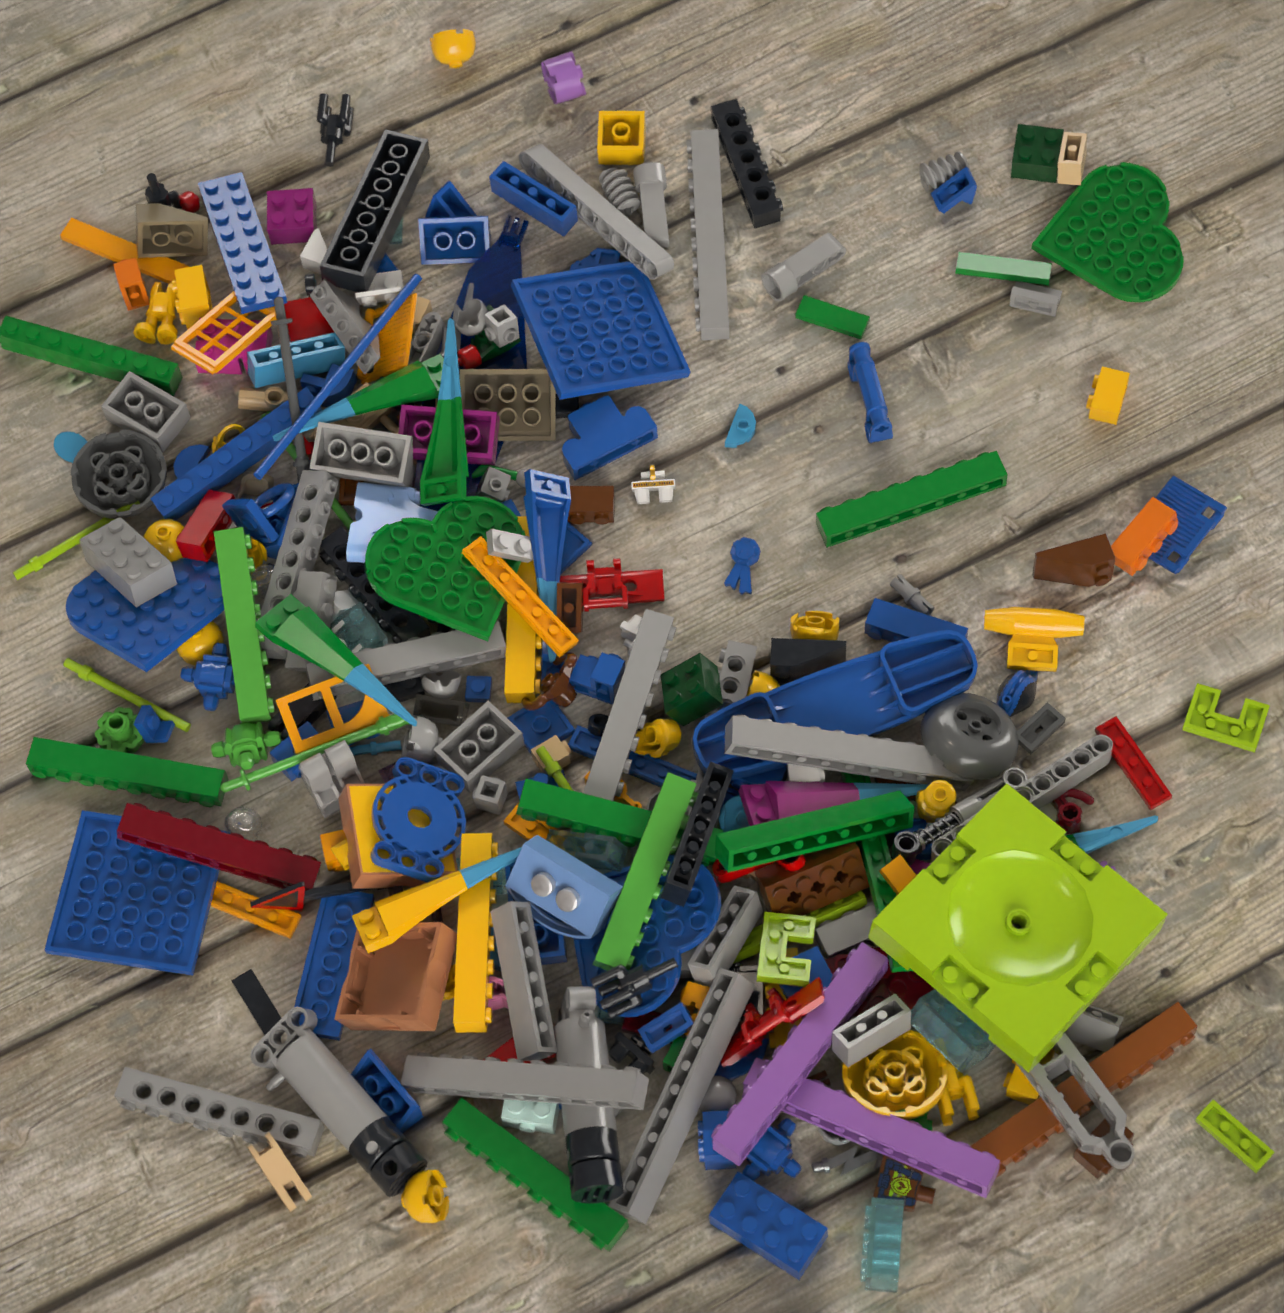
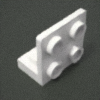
(382, 289)

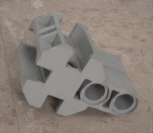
(328, 774)

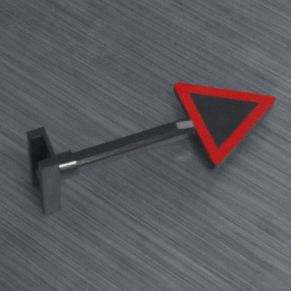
(293, 896)

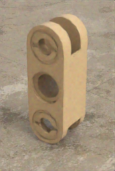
(279, 1172)

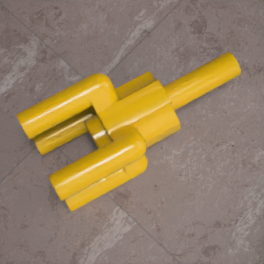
(957, 1087)

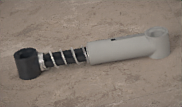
(958, 813)

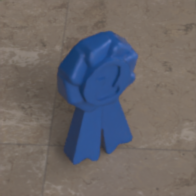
(744, 553)

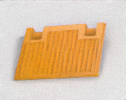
(393, 340)

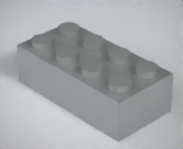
(128, 561)

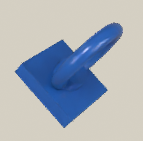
(252, 518)

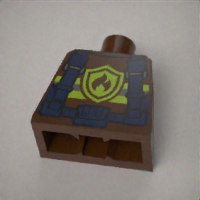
(902, 1183)

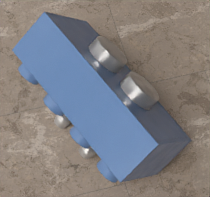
(563, 888)

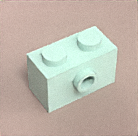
(530, 1116)

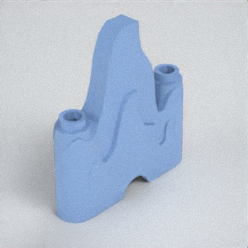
(375, 508)

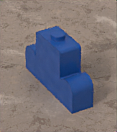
(604, 435)

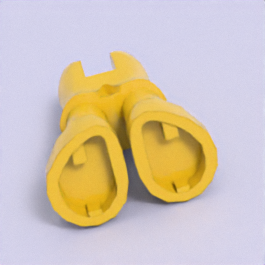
(160, 309)

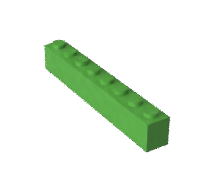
(241, 616)
(645, 872)

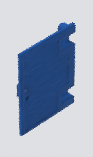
(1192, 525)

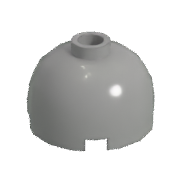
(421, 740)

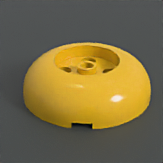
(894, 1065)

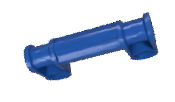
(862, 369)

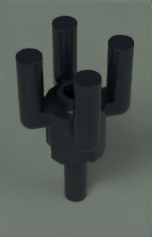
(334, 126)
(157, 193)
(630, 985)

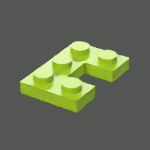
(1240, 732)
(773, 963)

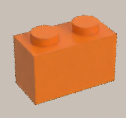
(131, 283)

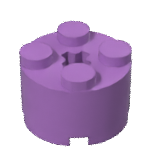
(563, 78)

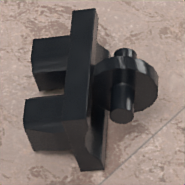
(624, 1047)

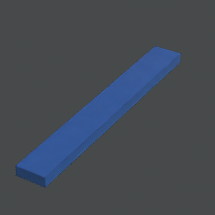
(642, 766)

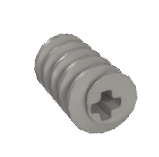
(941, 170)
(619, 190)

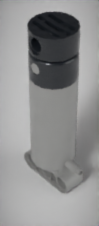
(338, 1101)
(588, 1130)

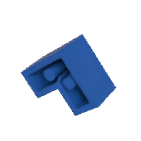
(598, 677)
(712, 1159)

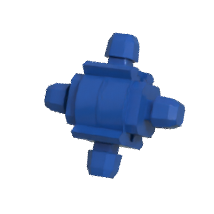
(212, 676)
(773, 1153)

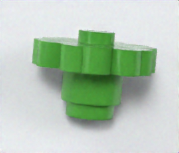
(118, 731)

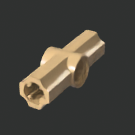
(261, 399)

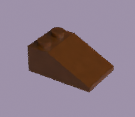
(1077, 563)

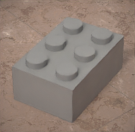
(146, 409)
(479, 745)

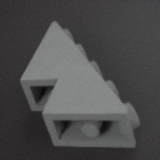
(345, 320)

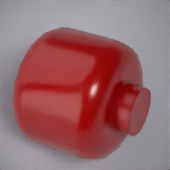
(189, 201)
(469, 357)

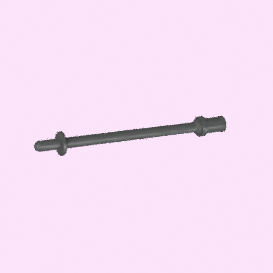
(301, 461)

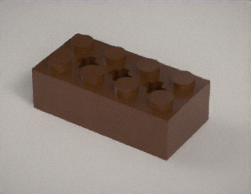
(820, 882)

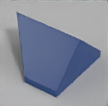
(448, 203)

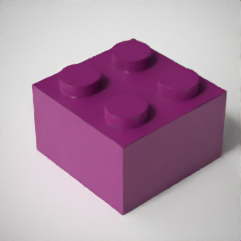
(291, 215)

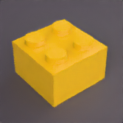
(621, 137)
(192, 294)

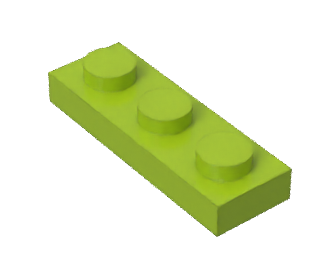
(1234, 1136)

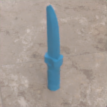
(375, 748)

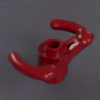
(1069, 814)

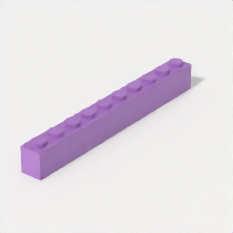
(798, 1055)
(889, 1135)

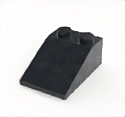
(801, 657)

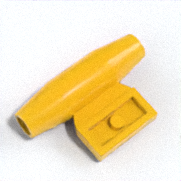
(1033, 634)

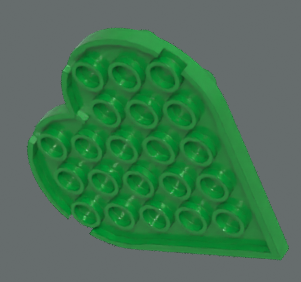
(1116, 234)
(423, 566)

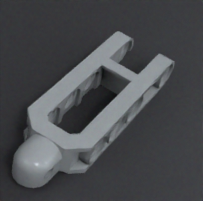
(1114, 1145)

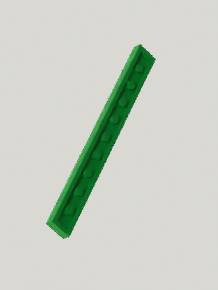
(875, 857)

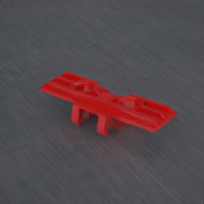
(612, 581)
(780, 1010)

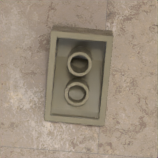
(170, 232)

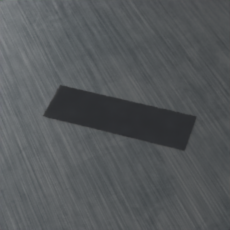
(257, 1000)

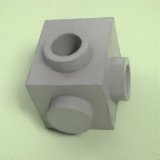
(501, 326)
(494, 485)
(490, 794)

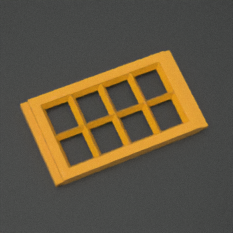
(197, 357)

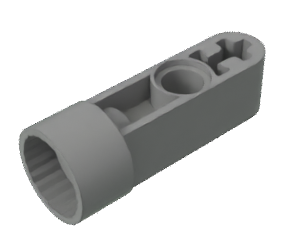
(650, 184)
(802, 266)
(427, 338)

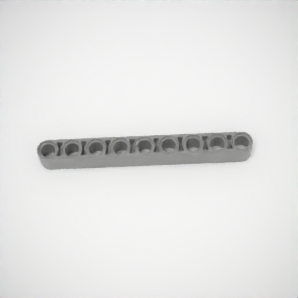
(597, 212)
(1050, 780)

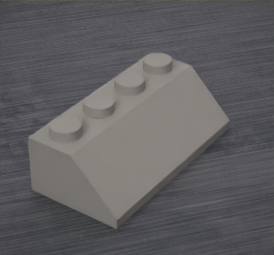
(363, 454)

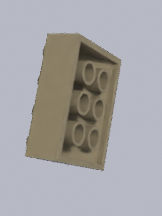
(520, 398)

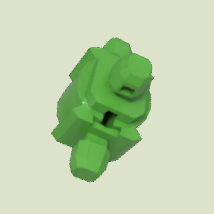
(246, 744)

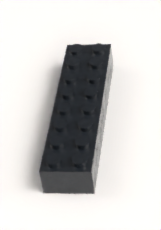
(375, 211)

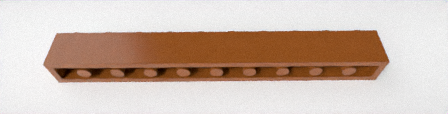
(1115, 1070)

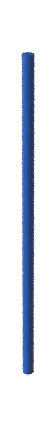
(337, 377)

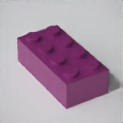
(479, 426)

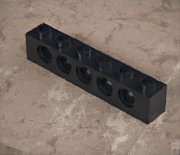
(760, 211)
(335, 547)
(696, 834)

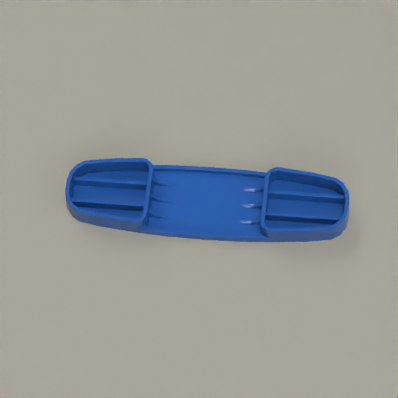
(853, 696)

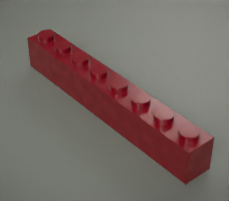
(215, 848)

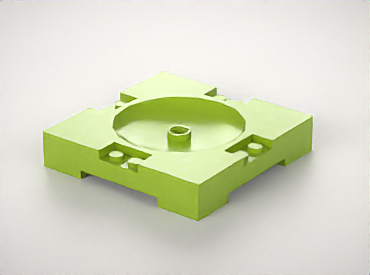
(1013, 982)

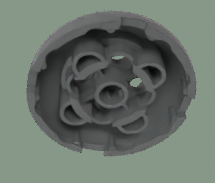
(118, 459)
(956, 735)

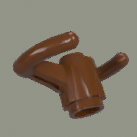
(556, 685)

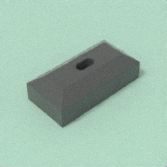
(1046, 719)

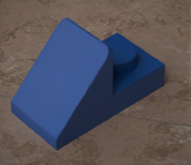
(956, 189)

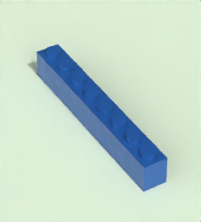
(227, 461)

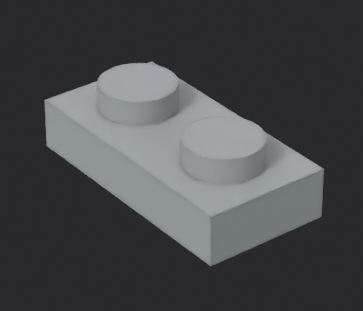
(509, 545)

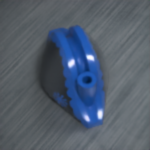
(1017, 691)

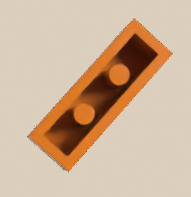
(1144, 536)

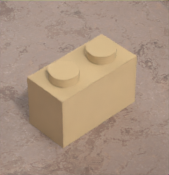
(1072, 158)

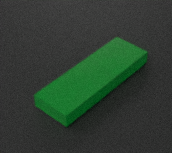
(832, 317)

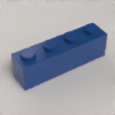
(533, 198)
(897, 623)

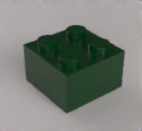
(1036, 153)
(691, 689)

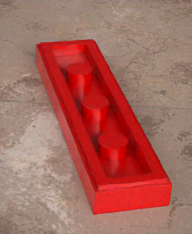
(1134, 764)

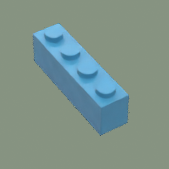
(308, 357)

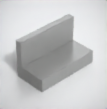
(1035, 298)
(1095, 1028)

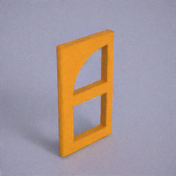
(365, 717)

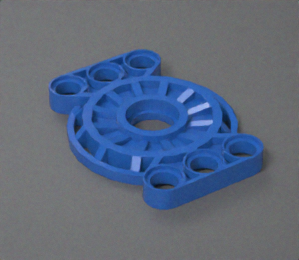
(400, 836)

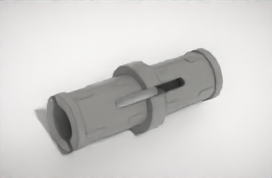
(911, 595)

